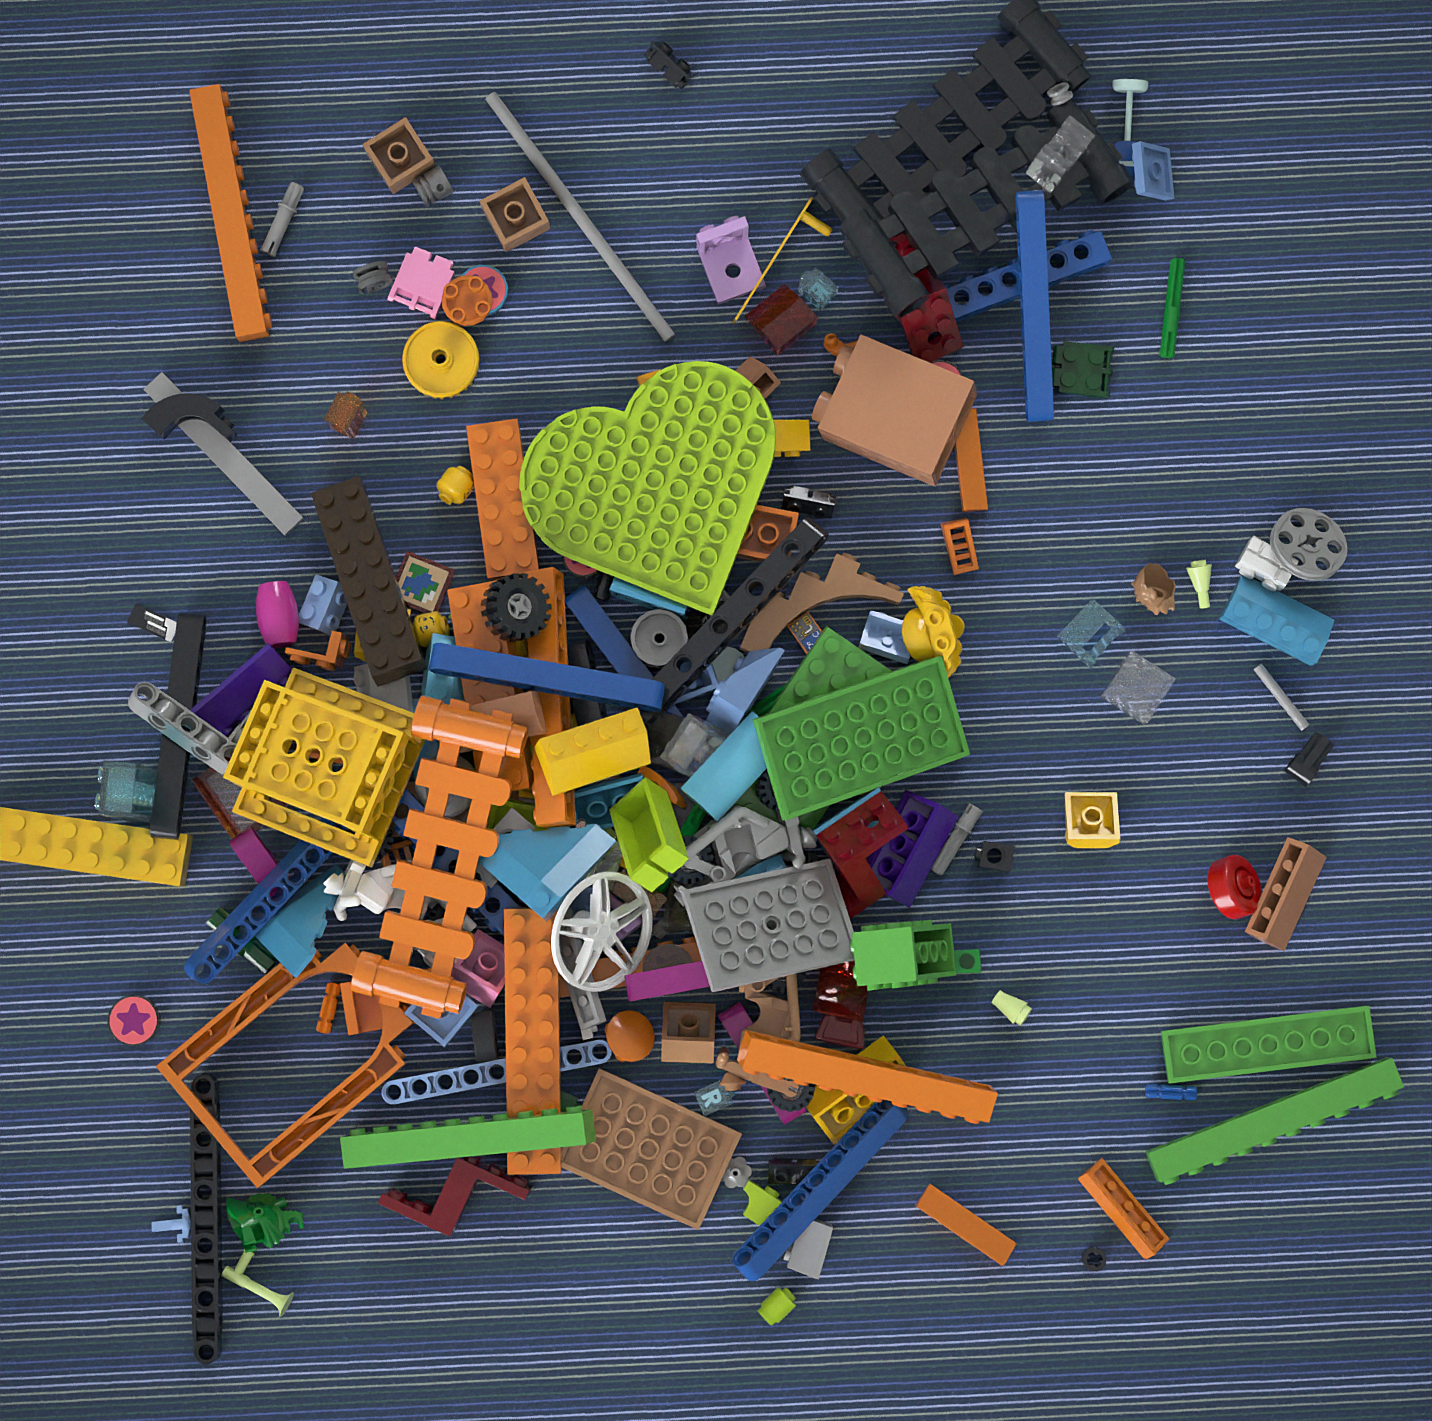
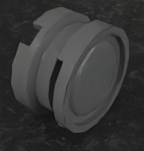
(372, 277)

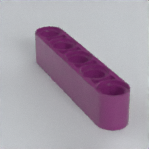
(666, 981)
(736, 1019)

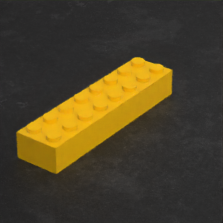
(92, 847)

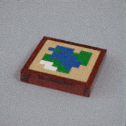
(423, 582)

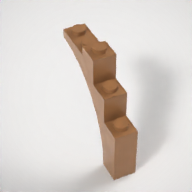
(811, 592)

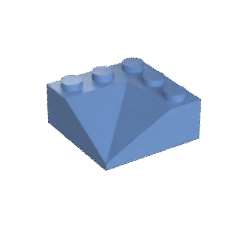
(740, 691)

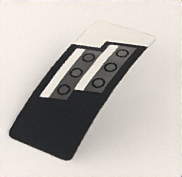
(152, 622)

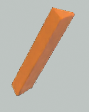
(970, 466)
(1123, 1209)
(966, 1224)

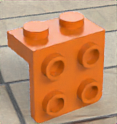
(337, 651)

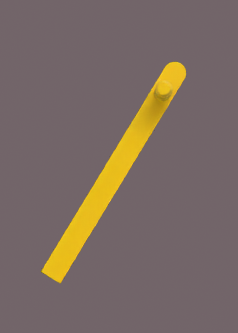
(809, 220)

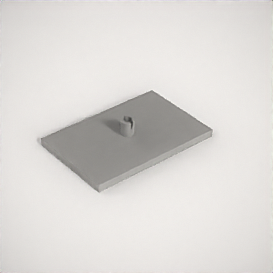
(770, 924)

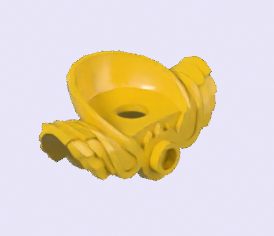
(932, 629)

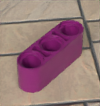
(254, 855)

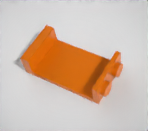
(362, 1011)

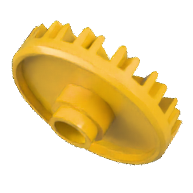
(439, 340)

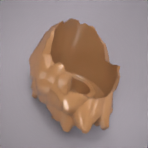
(1154, 589)

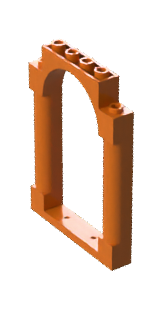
(244, 1010)

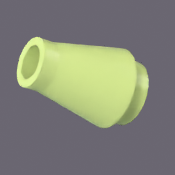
(1013, 1008)

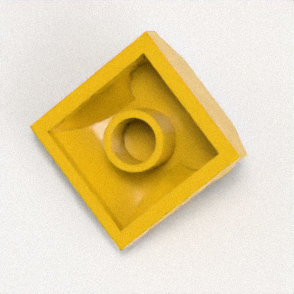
(1091, 819)

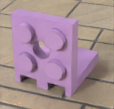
(725, 247)

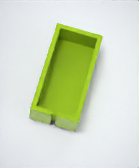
(648, 834)

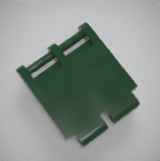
(1081, 369)

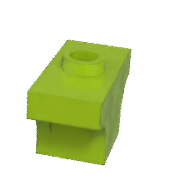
(761, 1202)

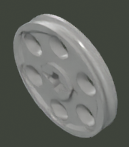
(1310, 535)

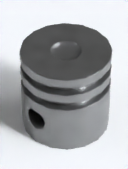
(433, 186)

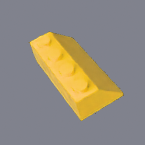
(594, 751)
(839, 1112)

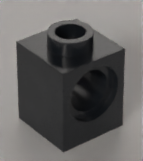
(1006, 856)

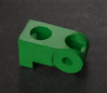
(968, 961)

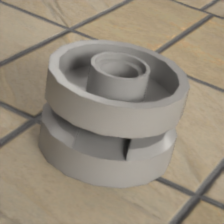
(648, 627)

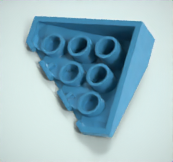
(547, 863)
(298, 922)

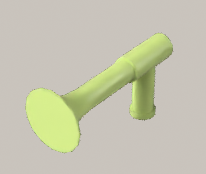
(236, 1276)

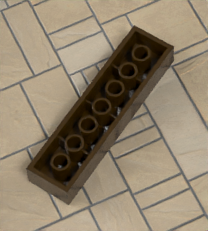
(368, 581)

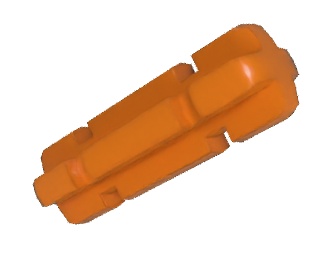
(328, 1008)

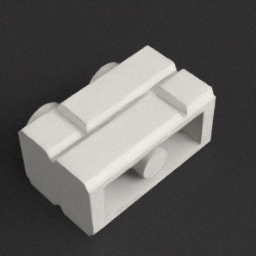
(1259, 562)

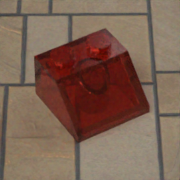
(781, 319)
(838, 992)

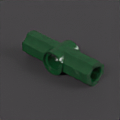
(253, 950)

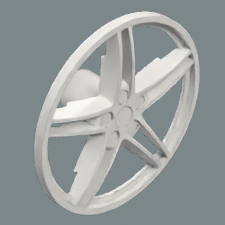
(599, 931)

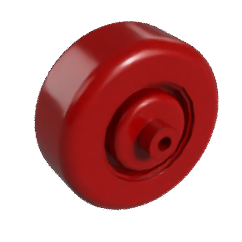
(1234, 886)

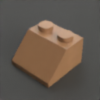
(688, 1032)

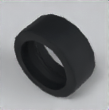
(484, 1036)

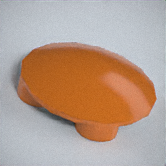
(467, 300)
(630, 1036)

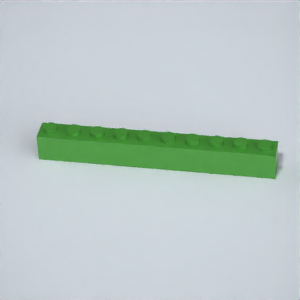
(1274, 1119)
(469, 1138)

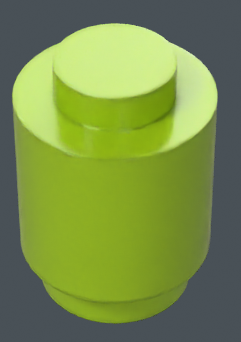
(777, 1305)

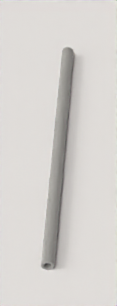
(580, 216)

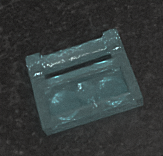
(1084, 626)

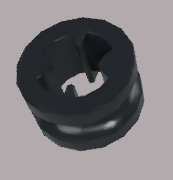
(1091, 1266)

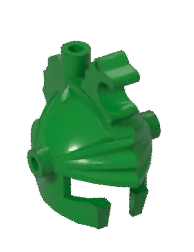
(261, 1220)

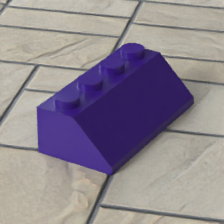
(238, 693)
(908, 858)

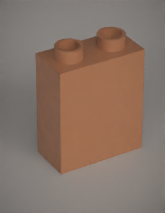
(895, 409)

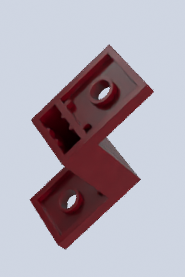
(932, 316)
(852, 840)
(455, 1194)

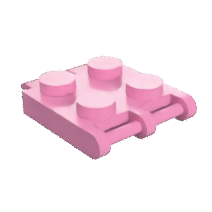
(422, 281)

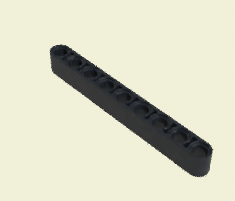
(173, 758)

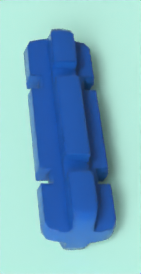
(1171, 1091)

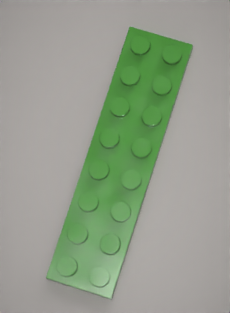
(1268, 1044)

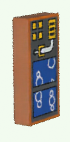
(805, 631)

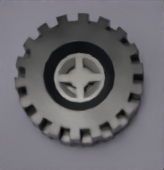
(527, 602)

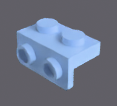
(323, 605)
(884, 637)

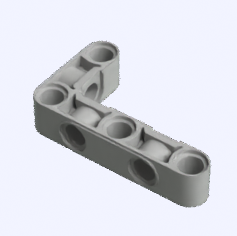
(168, 717)

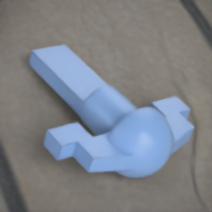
(176, 1224)

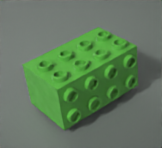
(902, 954)

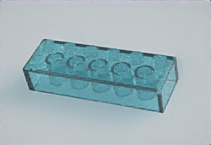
(126, 791)

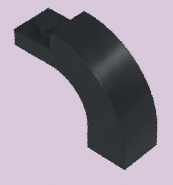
(178, 408)

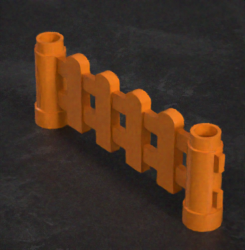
(394, 978)

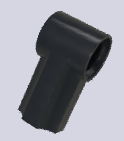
(1305, 765)

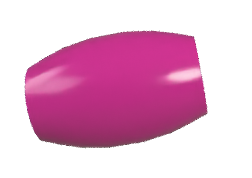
(277, 614)

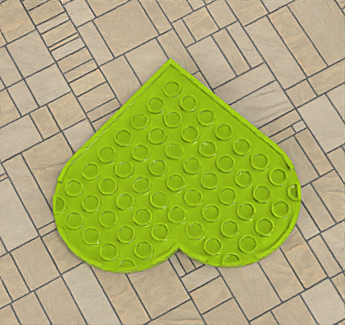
(657, 486)

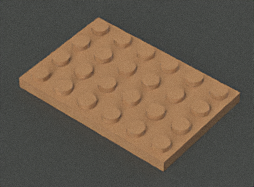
(652, 1149)

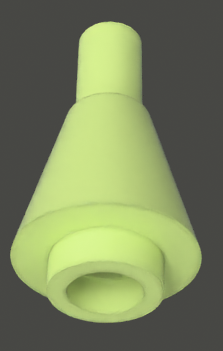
(1200, 577)

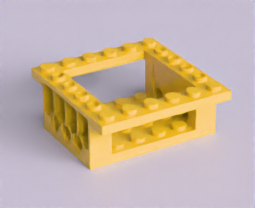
(341, 724)

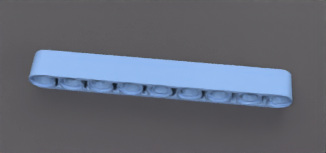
(484, 1072)

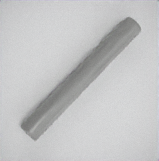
(1281, 697)

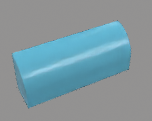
(727, 771)

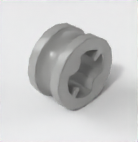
(1060, 93)

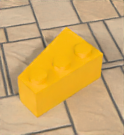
(792, 437)

